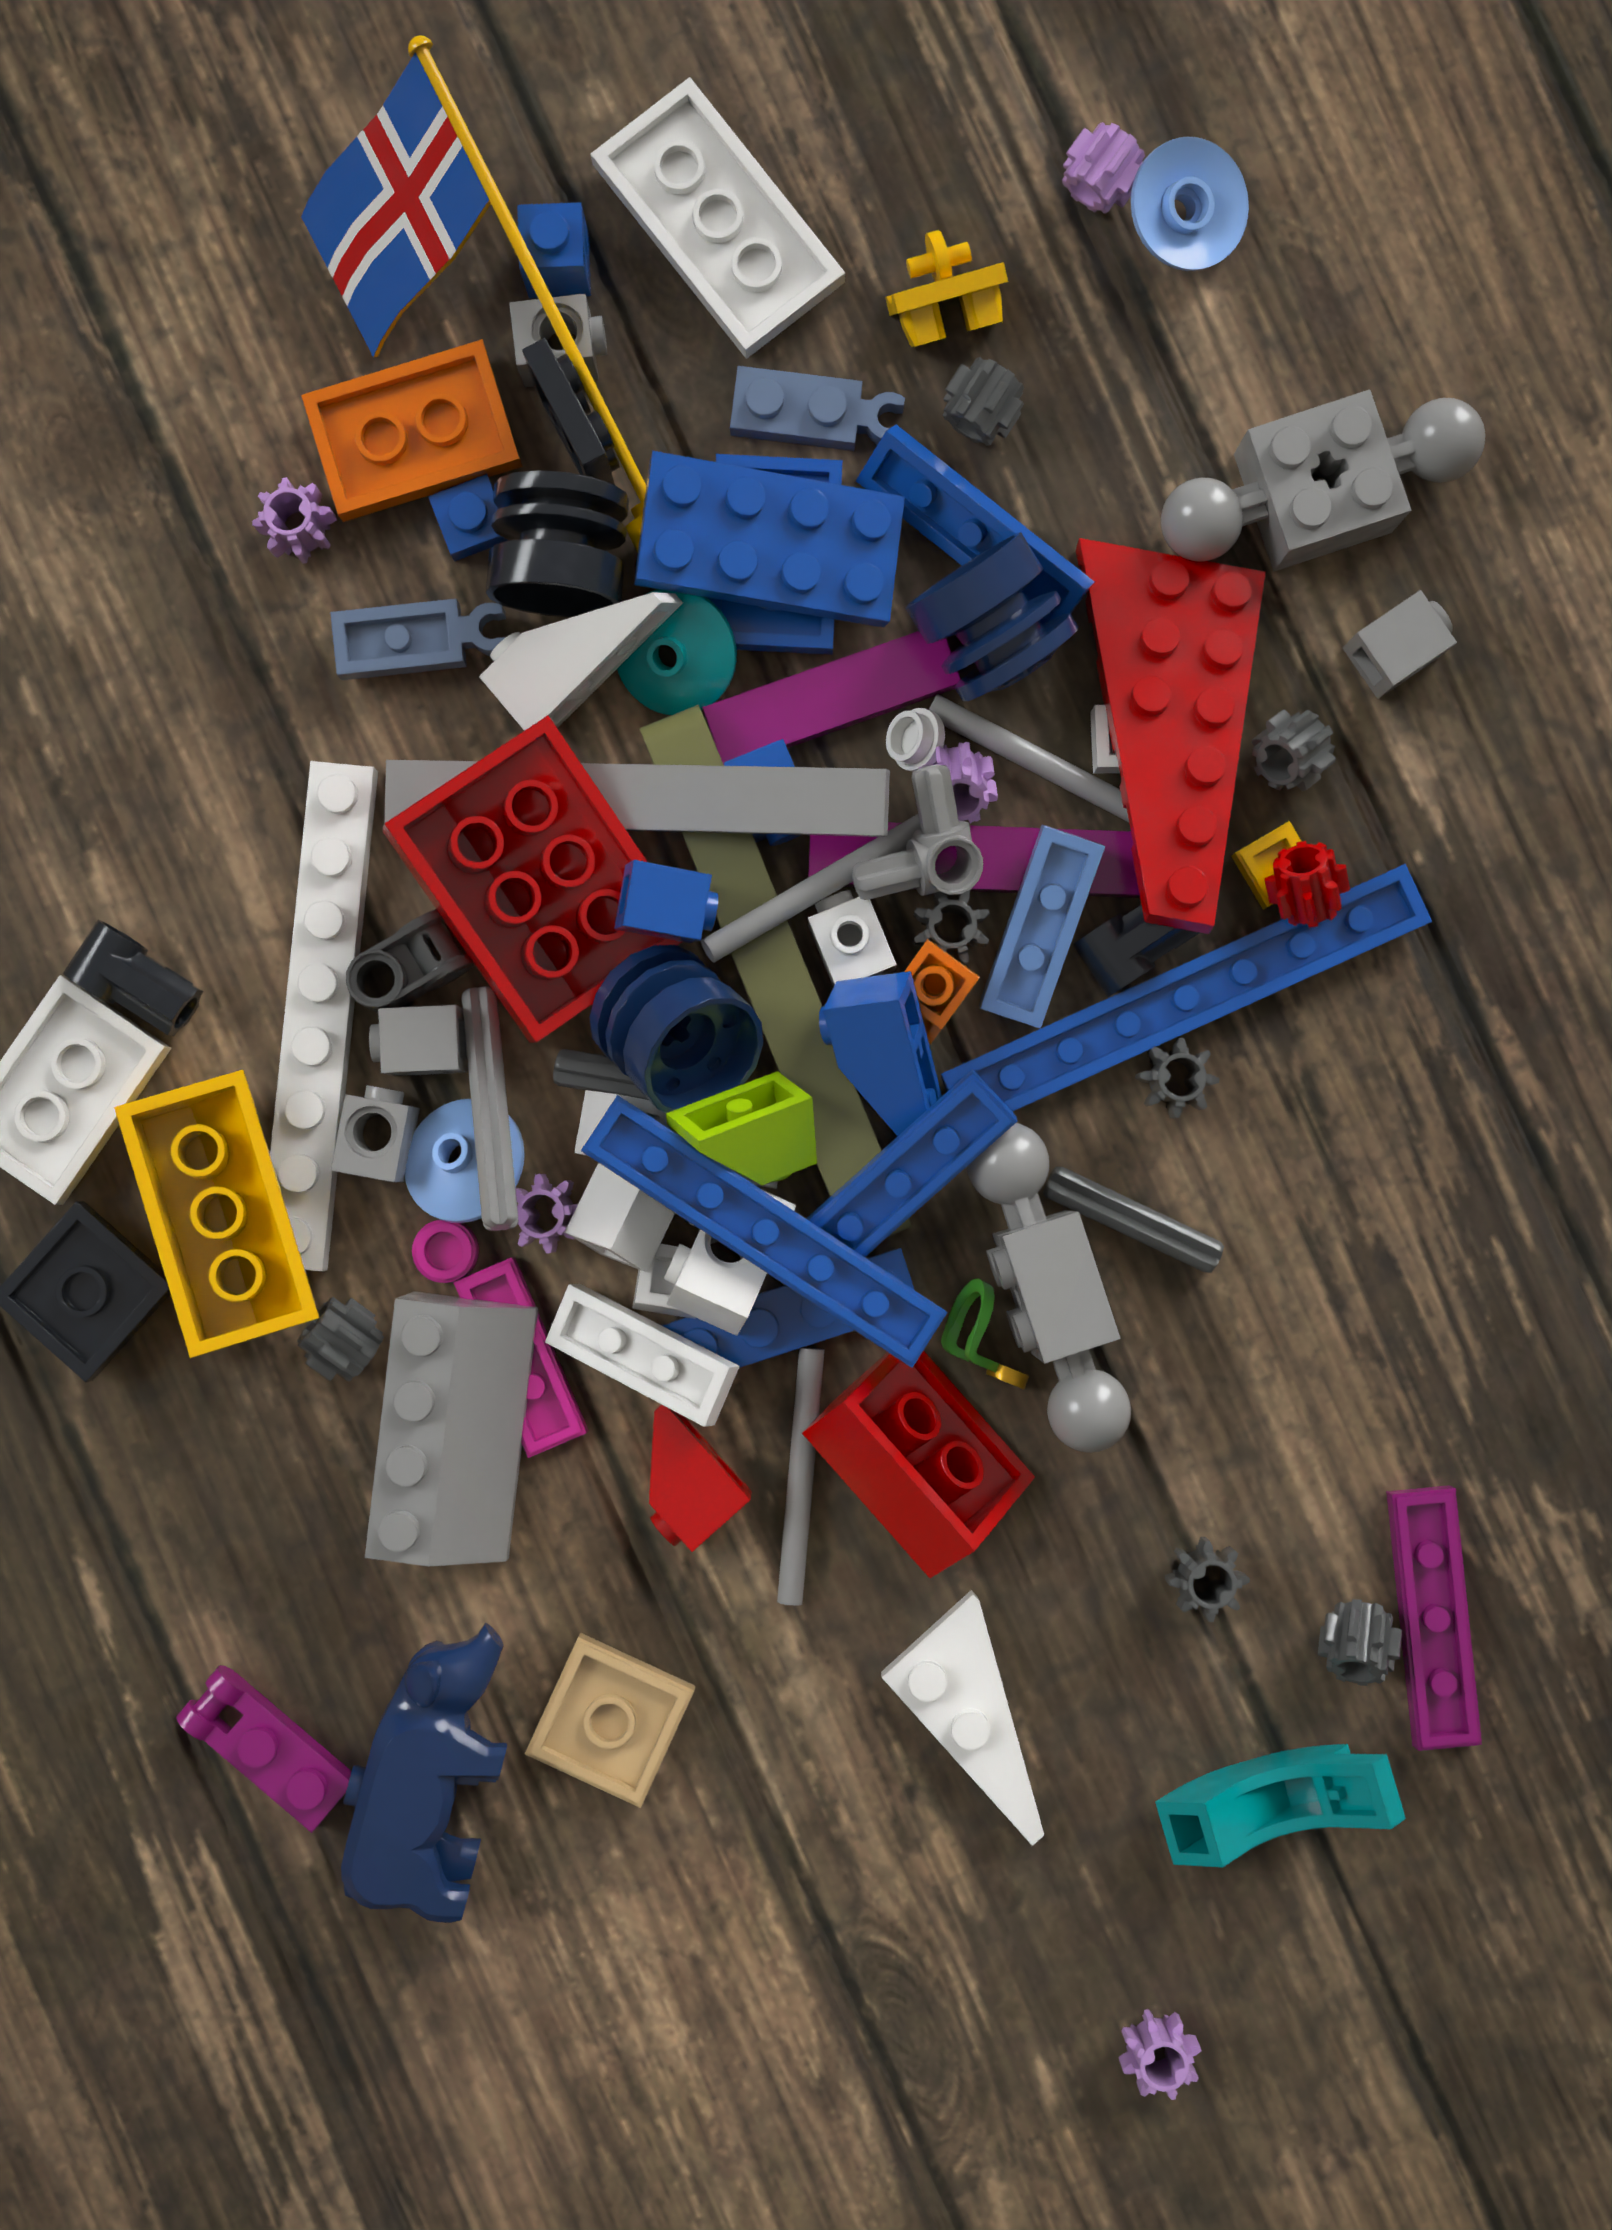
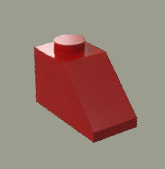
(690, 1482)

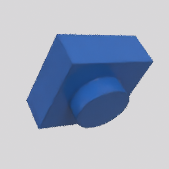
(466, 517)

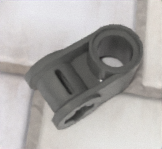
(412, 963)

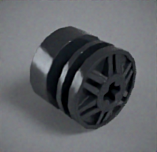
(556, 543)

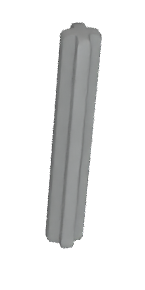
(489, 1109)

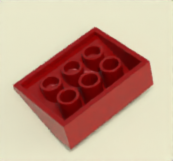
(526, 875)

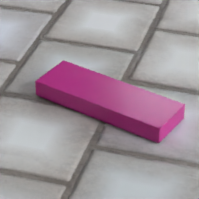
(551, 1406)

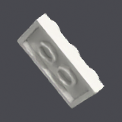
(63, 1085)

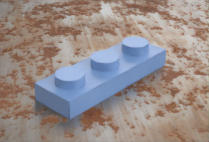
(1041, 926)

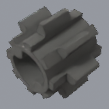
(983, 401)
(1293, 750)
(969, 934)
(1194, 1081)
(340, 1339)
(1220, 1591)
(1359, 1642)

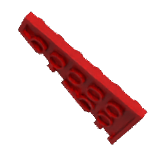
(1175, 693)

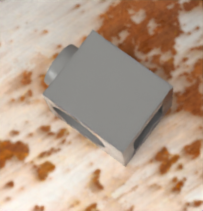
(532, 325)
(1400, 643)
(419, 1040)
(352, 1152)

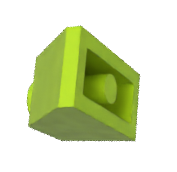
(753, 1128)

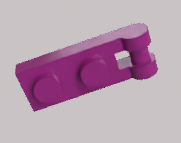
(267, 1748)

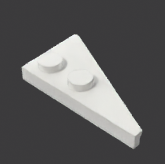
(959, 1696)

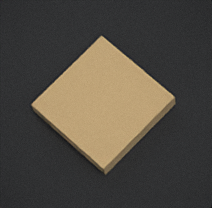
(610, 1720)

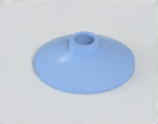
(1213, 197)
(447, 1188)

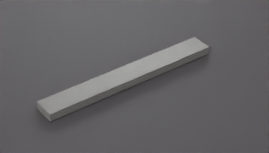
(702, 796)

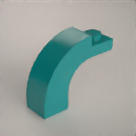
(1277, 1795)

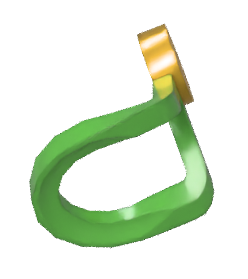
(954, 1324)

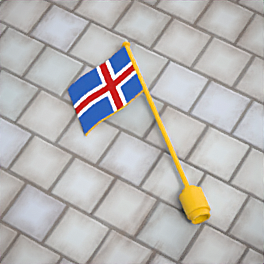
(405, 207)

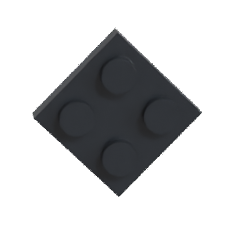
(567, 408)
(84, 1291)

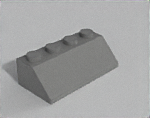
(450, 1430)

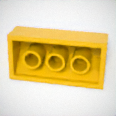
(216, 1213)

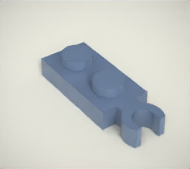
(807, 409)
(409, 637)

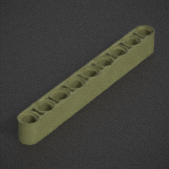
(772, 968)

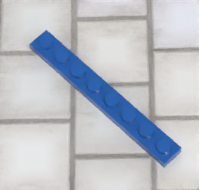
(1196, 993)

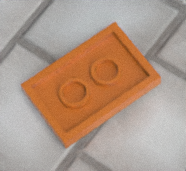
(411, 430)

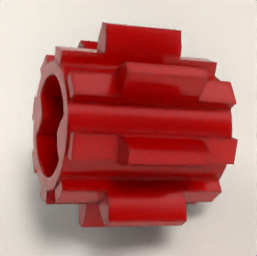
(1307, 884)

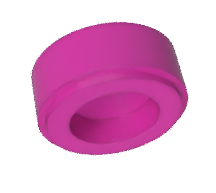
(445, 1251)

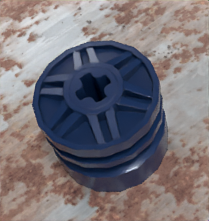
(992, 618)
(675, 1027)

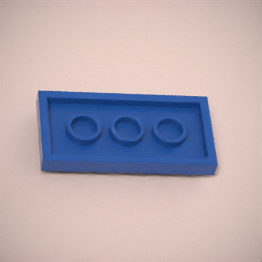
(769, 539)

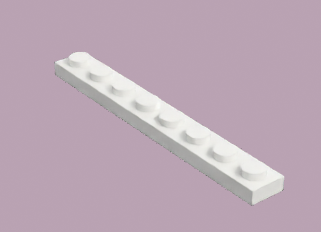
(318, 1000)

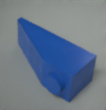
(882, 1045)

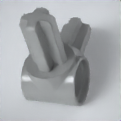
(917, 864)

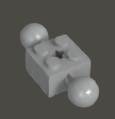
(1349, 451)
(1055, 1291)

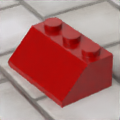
(920, 1459)

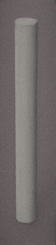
(1030, 756)
(804, 893)
(800, 1478)

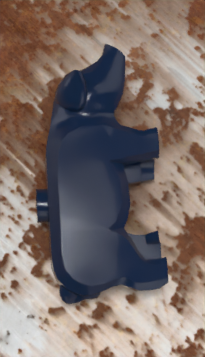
(410, 1782)

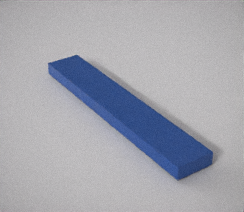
(764, 1231)

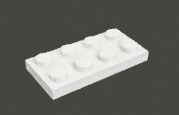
(718, 217)

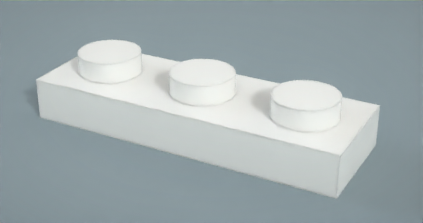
(642, 1354)

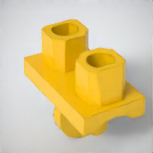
(976, 290)

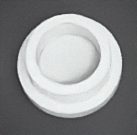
(914, 737)

